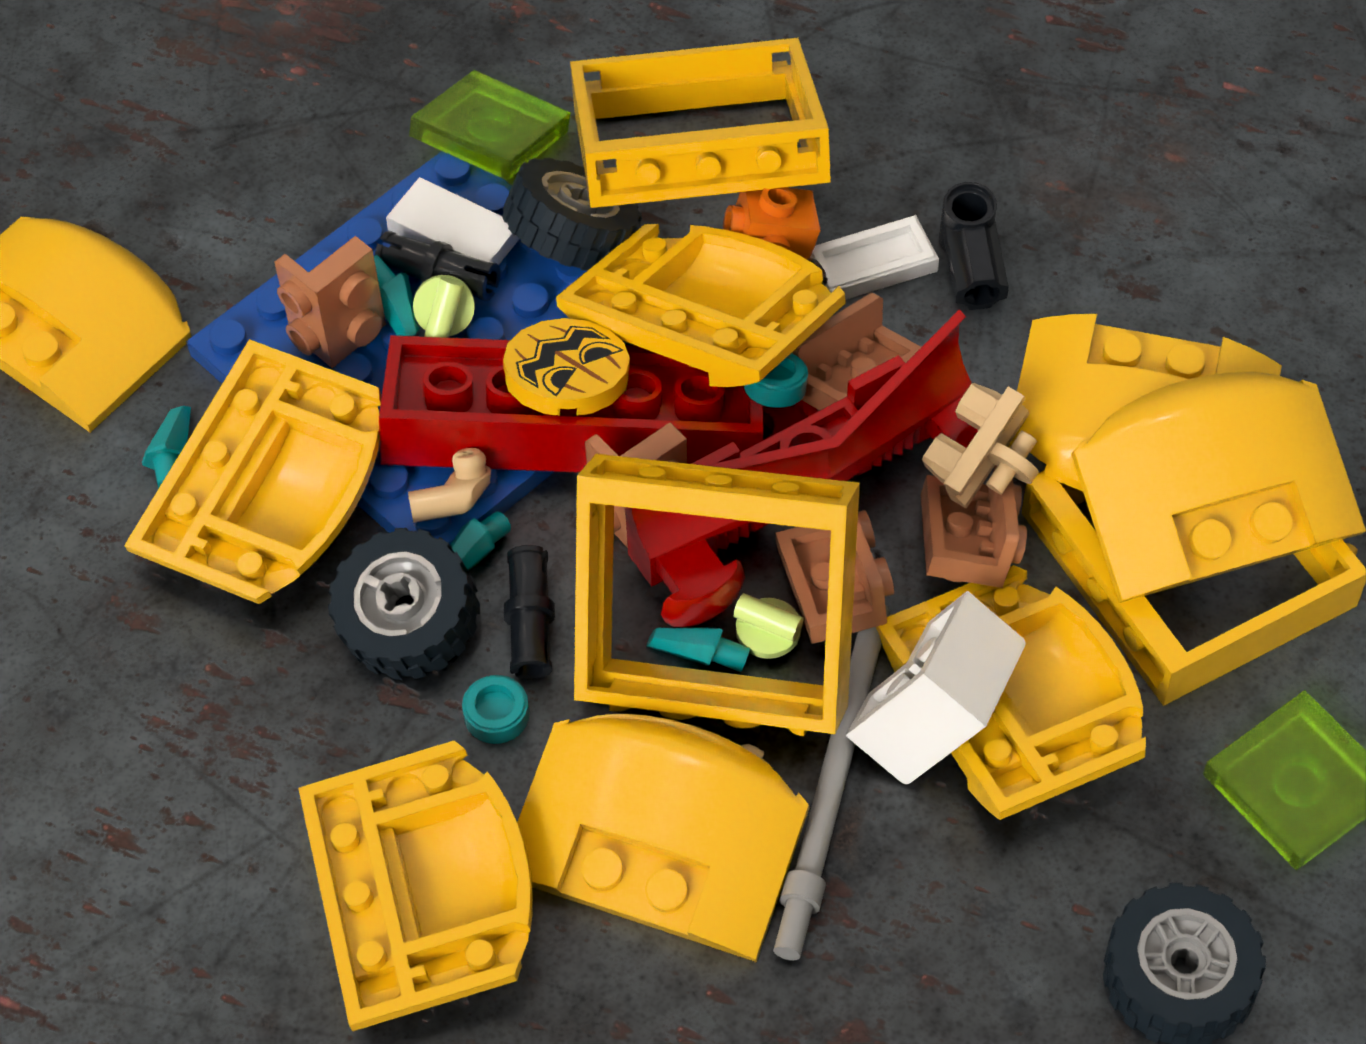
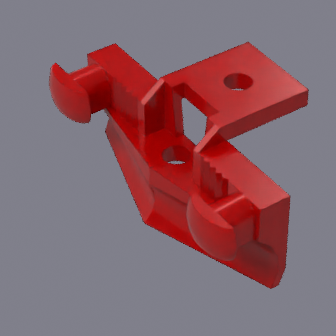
(878, 418)

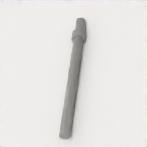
(804, 886)

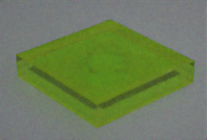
(489, 124)
(1295, 779)

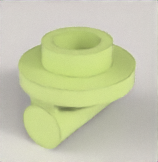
(443, 306)
(767, 626)

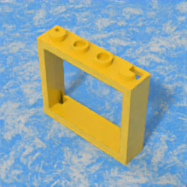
(704, 159)
(717, 493)
(1139, 629)

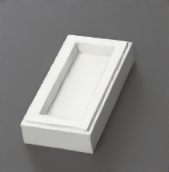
(436, 214)
(877, 257)

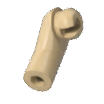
(458, 493)

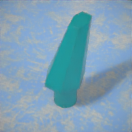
(396, 300)
(168, 442)
(477, 538)
(699, 646)

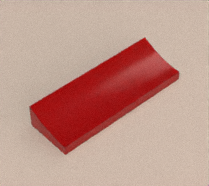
(455, 397)

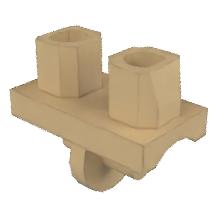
(997, 422)

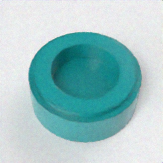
(782, 386)
(495, 709)

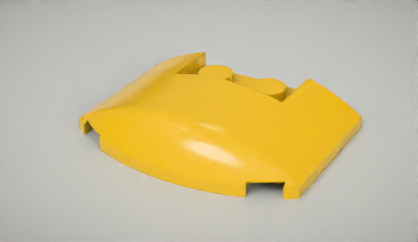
(706, 300)
(81, 318)
(1087, 371)
(264, 475)
(1214, 480)
(1065, 709)
(662, 828)
(418, 882)

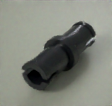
(427, 260)
(529, 612)

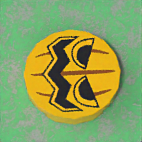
(566, 366)

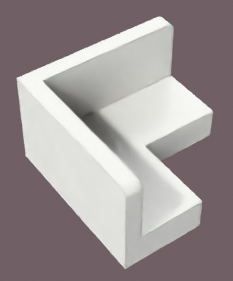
(940, 692)

